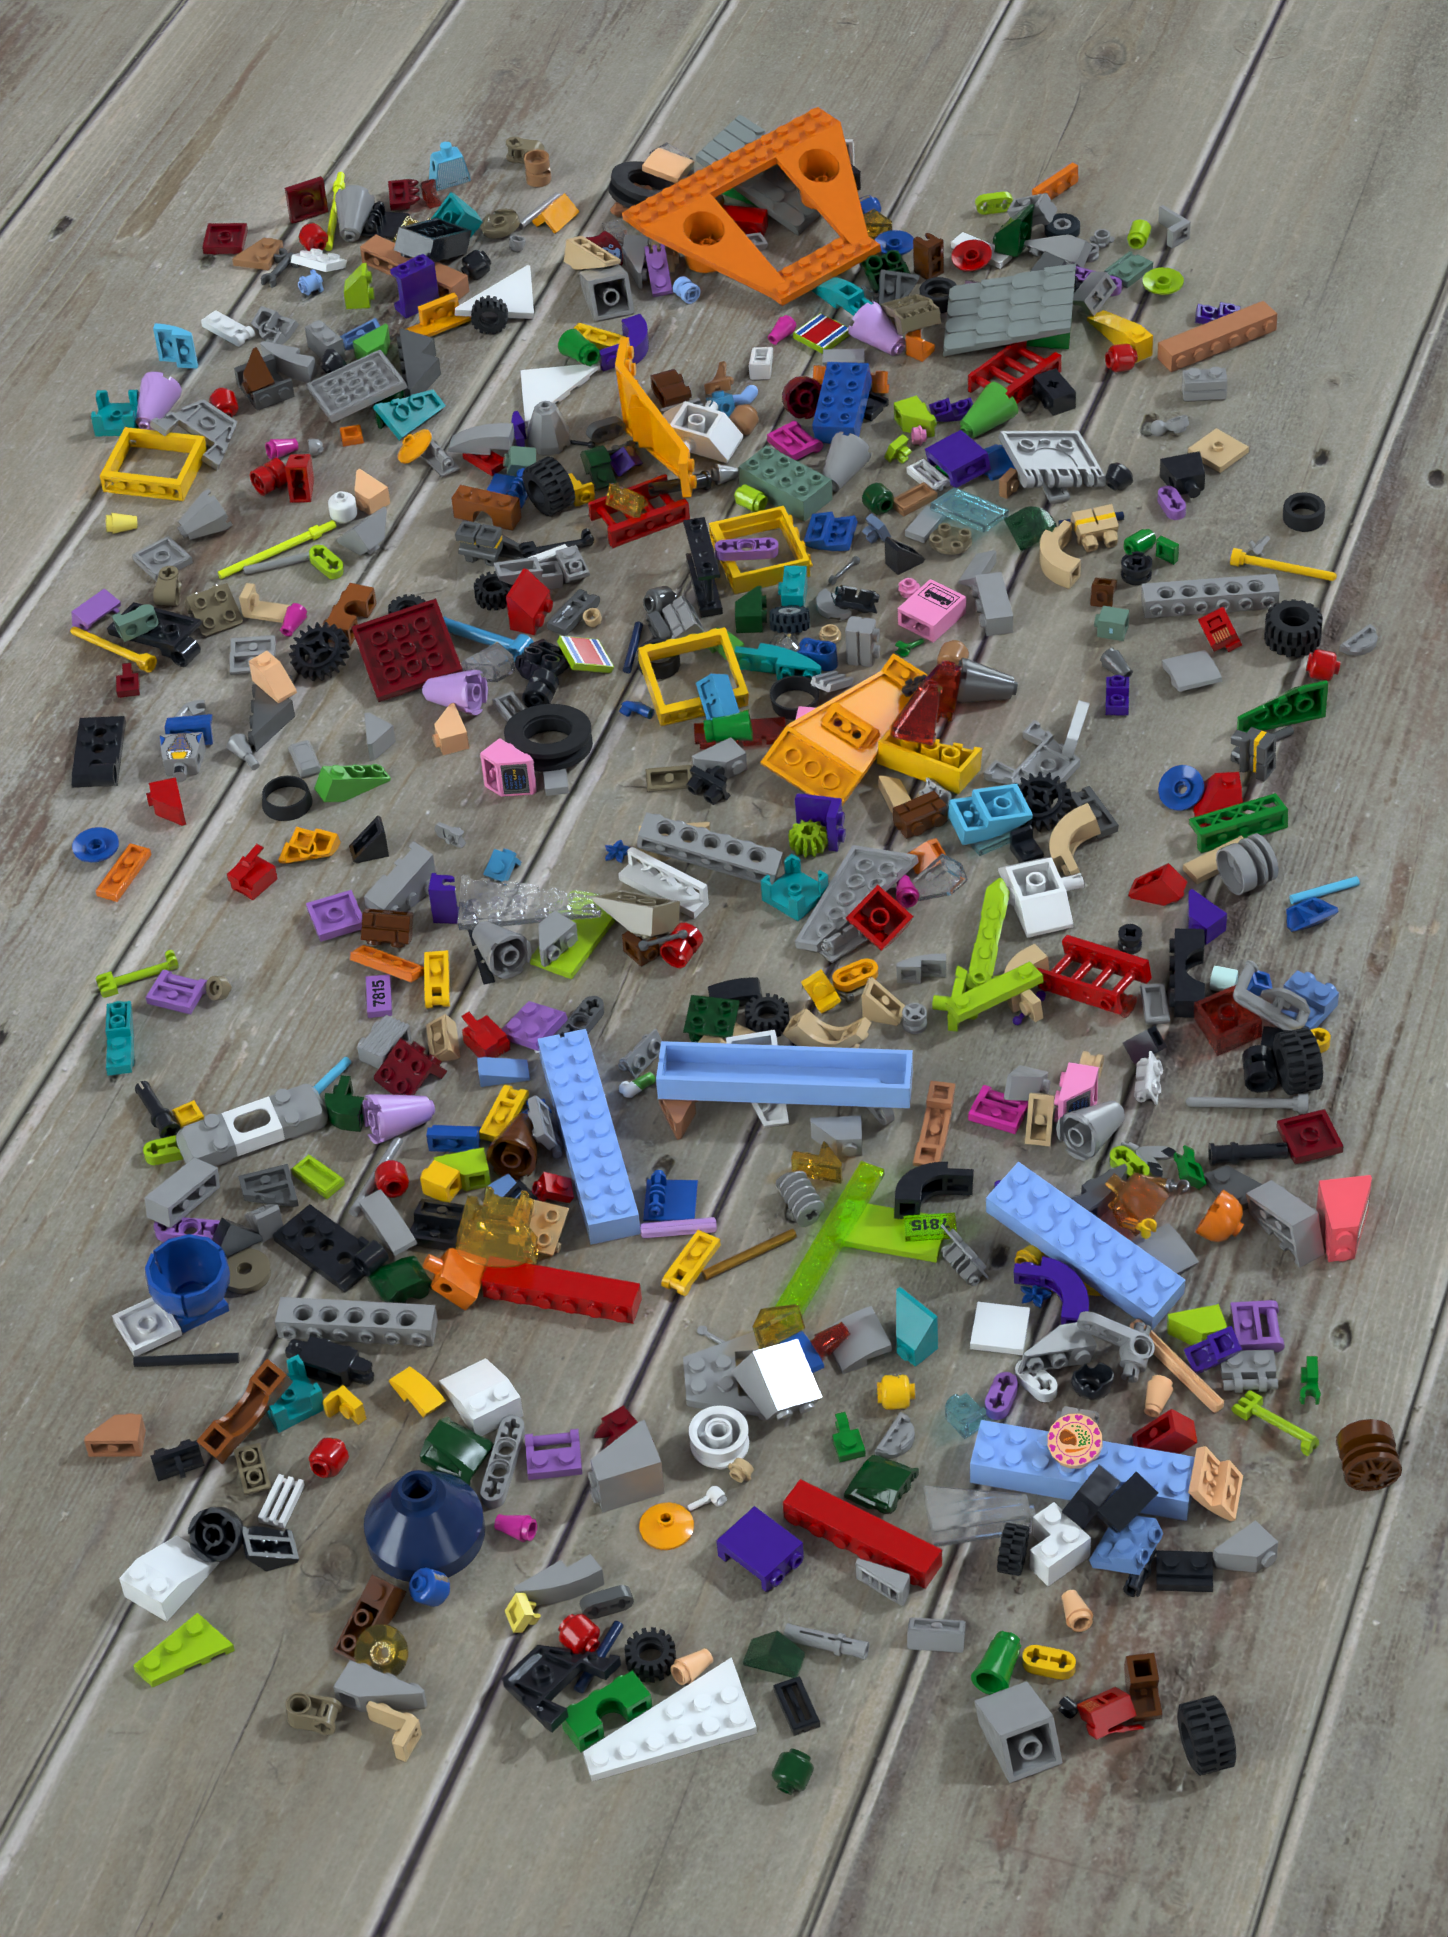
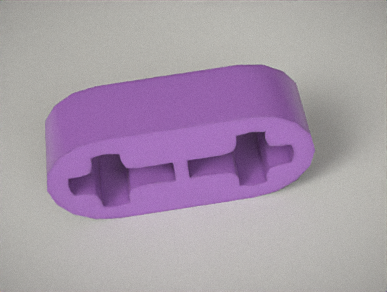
(1175, 501)
(1006, 1397)

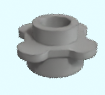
(1102, 238)

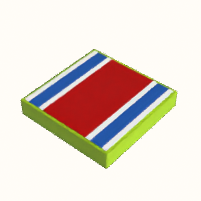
(821, 333)
(585, 654)

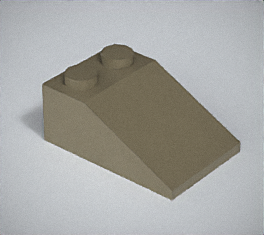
(641, 912)

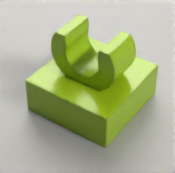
(898, 450)

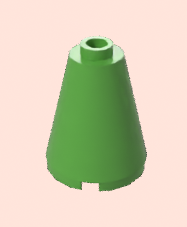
(989, 410)

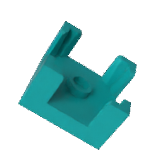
(114, 417)
(794, 891)
(298, 1401)

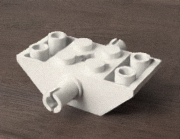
(705, 430)
(1040, 895)

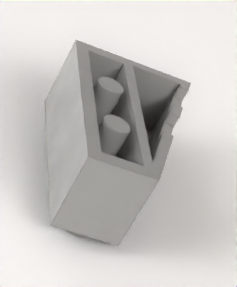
(405, 884)
(1288, 1219)

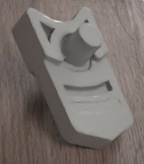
(1255, 549)
(932, 785)
(450, 834)

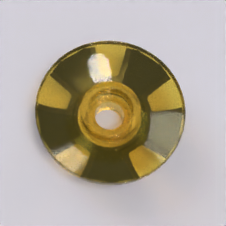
(370, 1647)

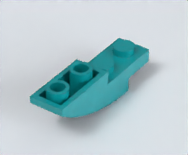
(842, 294)
(776, 661)
(119, 1038)

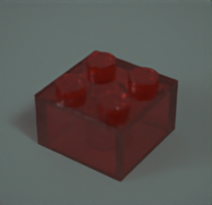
(1226, 1021)

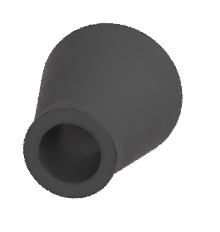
(1115, 663)

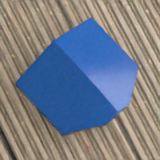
(999, 462)
(1309, 914)

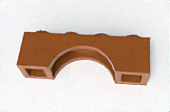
(229, 1431)

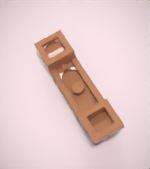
(935, 1123)

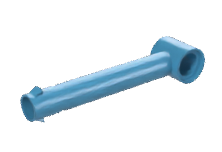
(485, 637)

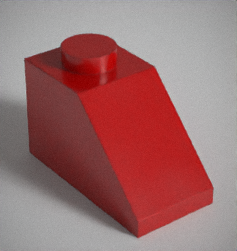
(166, 800)
(1159, 886)
(1167, 1433)

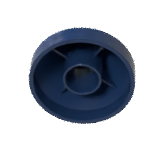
(424, 1523)

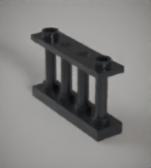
(703, 567)

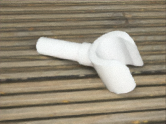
(714, 1494)

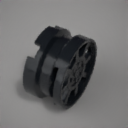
(1136, 568)

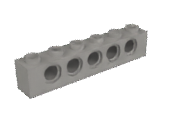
(1208, 595)
(697, 853)
(356, 1321)

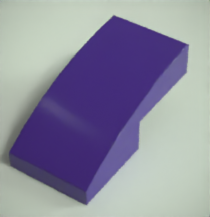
(519, 429)
(1213, 1351)

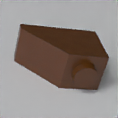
(256, 374)

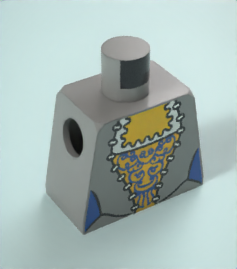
(182, 754)

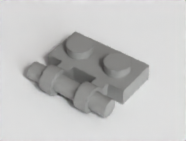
(545, 1126)
(1247, 1365)

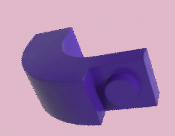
(637, 331)
(1059, 1279)

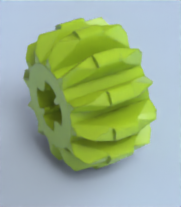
(808, 838)

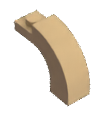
(1053, 561)
(1069, 834)
(1027, 1000)
(809, 1031)

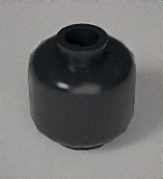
(476, 264)

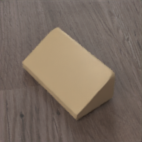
(892, 791)
(443, 1038)

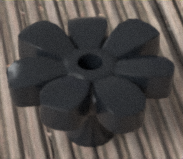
(911, 685)

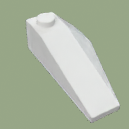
(769, 1113)

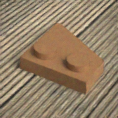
(259, 254)

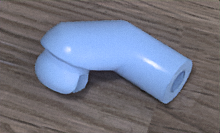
(746, 396)

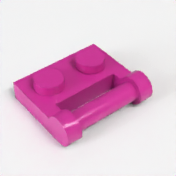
(787, 442)
(997, 1114)

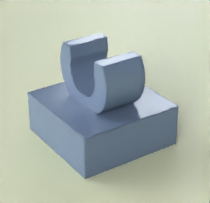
(875, 529)

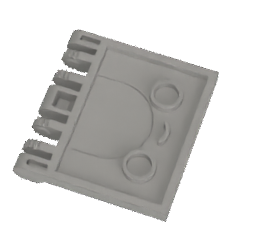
(1054, 455)

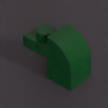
(597, 464)
(343, 1108)

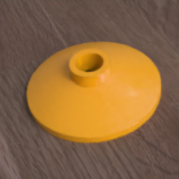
(414, 446)
(666, 1534)

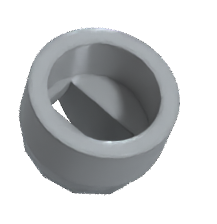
(516, 243)
(315, 447)

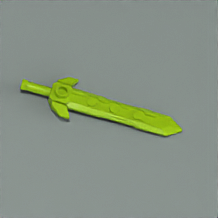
(988, 937)

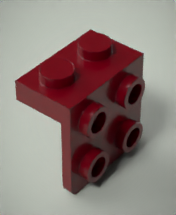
(407, 1068)

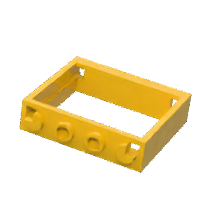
(152, 485)
(752, 524)
(693, 707)

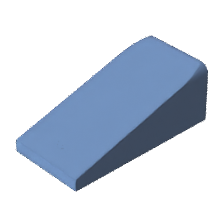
(356, 333)
(502, 1071)

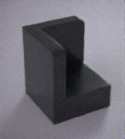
(1142, 1043)

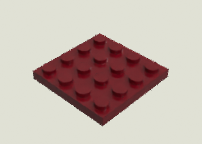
(406, 649)

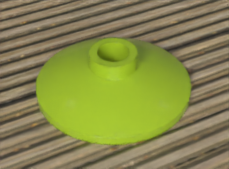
(1163, 281)

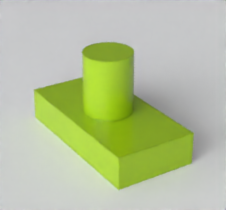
(939, 1003)

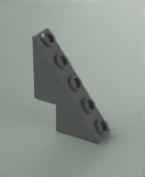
(418, 363)
(267, 716)

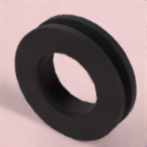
(625, 192)
(551, 718)

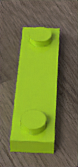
(994, 992)

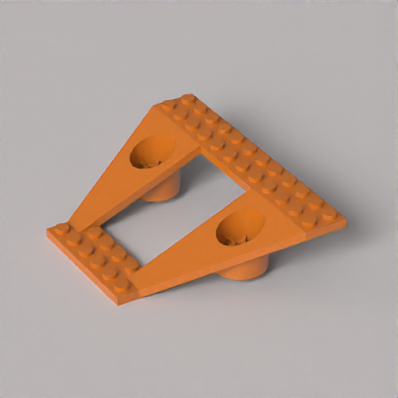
(815, 159)

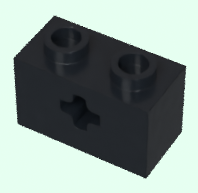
(1054, 392)

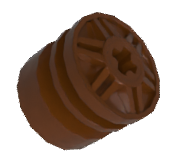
(1368, 1455)

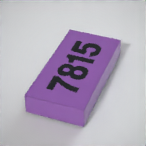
(379, 996)

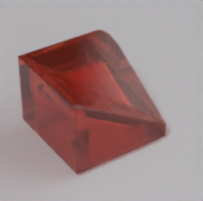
(429, 193)

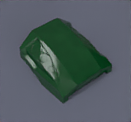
(874, 264)
(401, 1281)
(454, 1450)
(880, 1484)

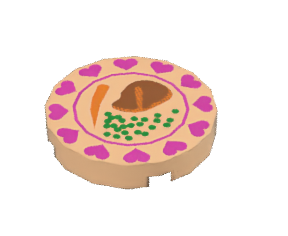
(1075, 1441)

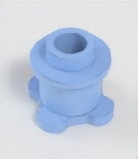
(310, 283)

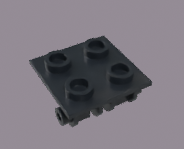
(383, 223)

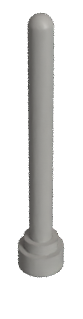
(1297, 1103)

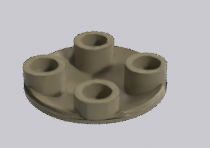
(950, 539)

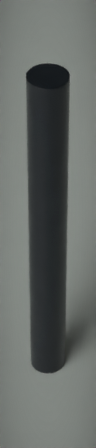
(190, 1359)

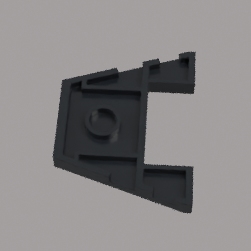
(546, 1673)

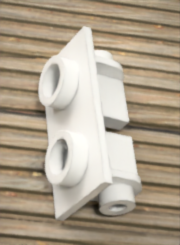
(1149, 1073)

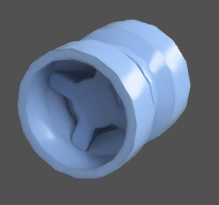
(686, 290)

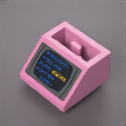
(508, 770)
(1078, 1089)

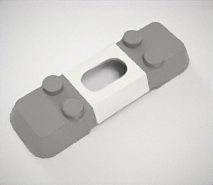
(218, 1142)

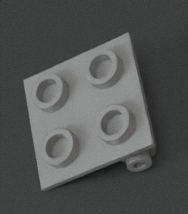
(963, 1259)

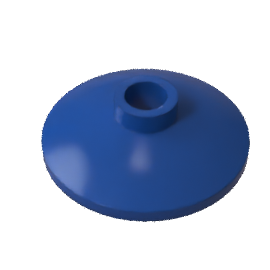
(896, 241)
(1174, 781)
(95, 844)

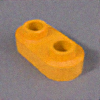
(854, 975)

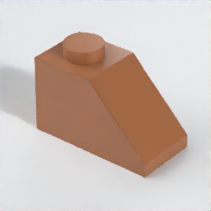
(678, 1114)
(117, 1437)

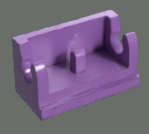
(94, 609)

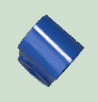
(821, 652)

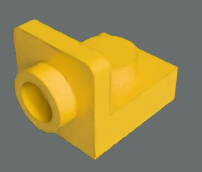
(583, 493)
(821, 991)
(347, 1403)

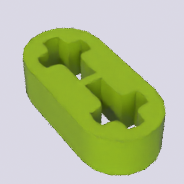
(994, 202)
(323, 564)
(166, 1148)
(1133, 1162)

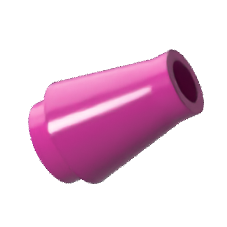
(783, 328)
(280, 447)
(294, 617)
(906, 892)
(517, 1526)

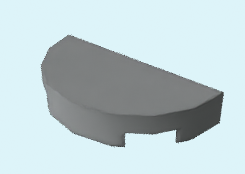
(827, 607)
(1361, 642)
(897, 1439)

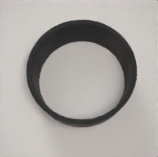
(789, 684)
(291, 812)

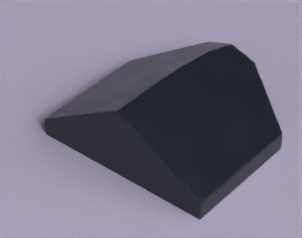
(269, 1547)

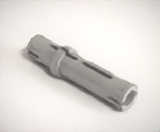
(836, 1643)

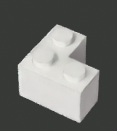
(1061, 1544)

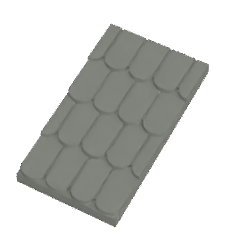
(763, 189)
(1012, 310)

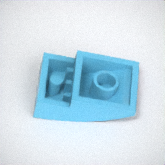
(988, 813)

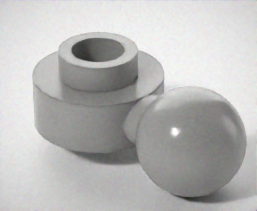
(1176, 424)

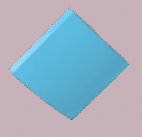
(175, 345)

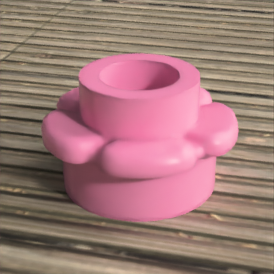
(918, 435)
(908, 587)

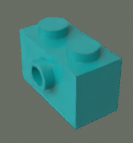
(794, 586)

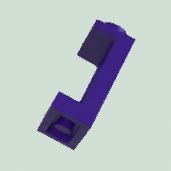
(415, 284)
(959, 458)
(761, 1548)

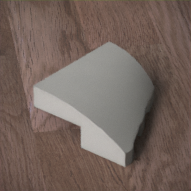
(273, 326)

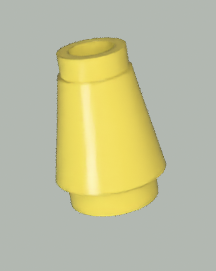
(120, 522)

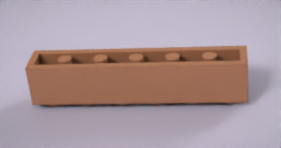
(381, 255)
(1217, 336)

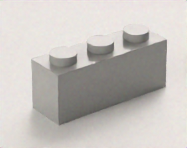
(992, 604)
(182, 1192)

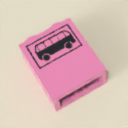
(932, 610)

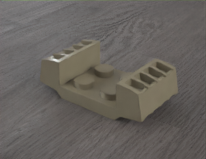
(912, 313)

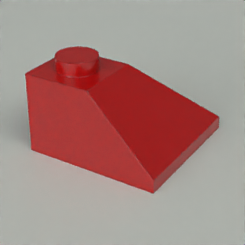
(1219, 792)

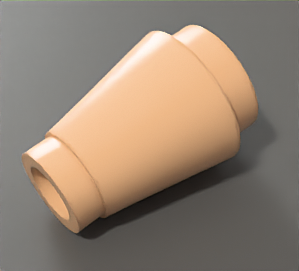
(1157, 1395)
(1076, 1611)
(689, 1667)

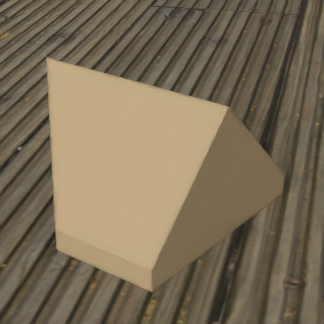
(880, 1004)

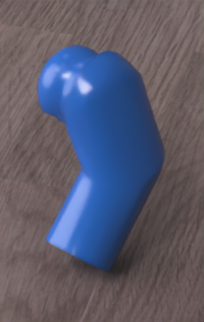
(638, 707)

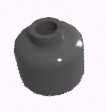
(658, 598)

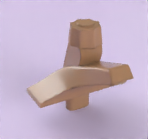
(720, 381)

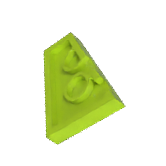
(186, 1647)

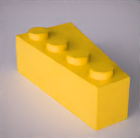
(946, 764)

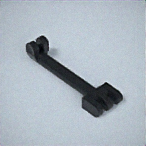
(529, 548)

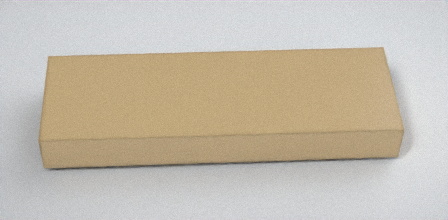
(1205, 865)

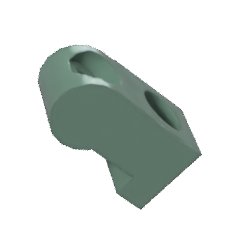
(135, 622)

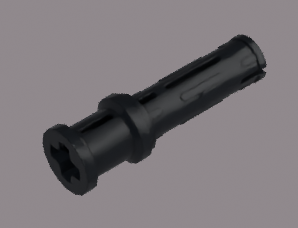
(669, 486)
(160, 1116)
(1235, 1153)

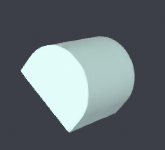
(1223, 978)

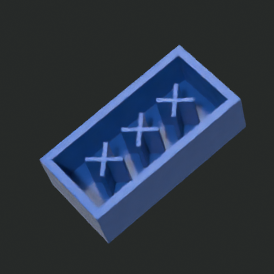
(842, 400)

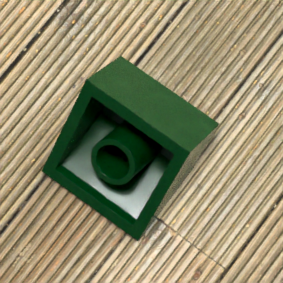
(1014, 232)

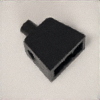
(1184, 473)

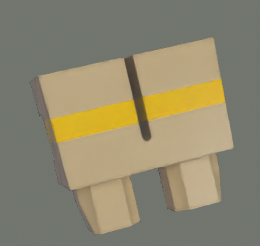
(1095, 526)

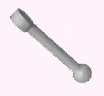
(702, 1330)

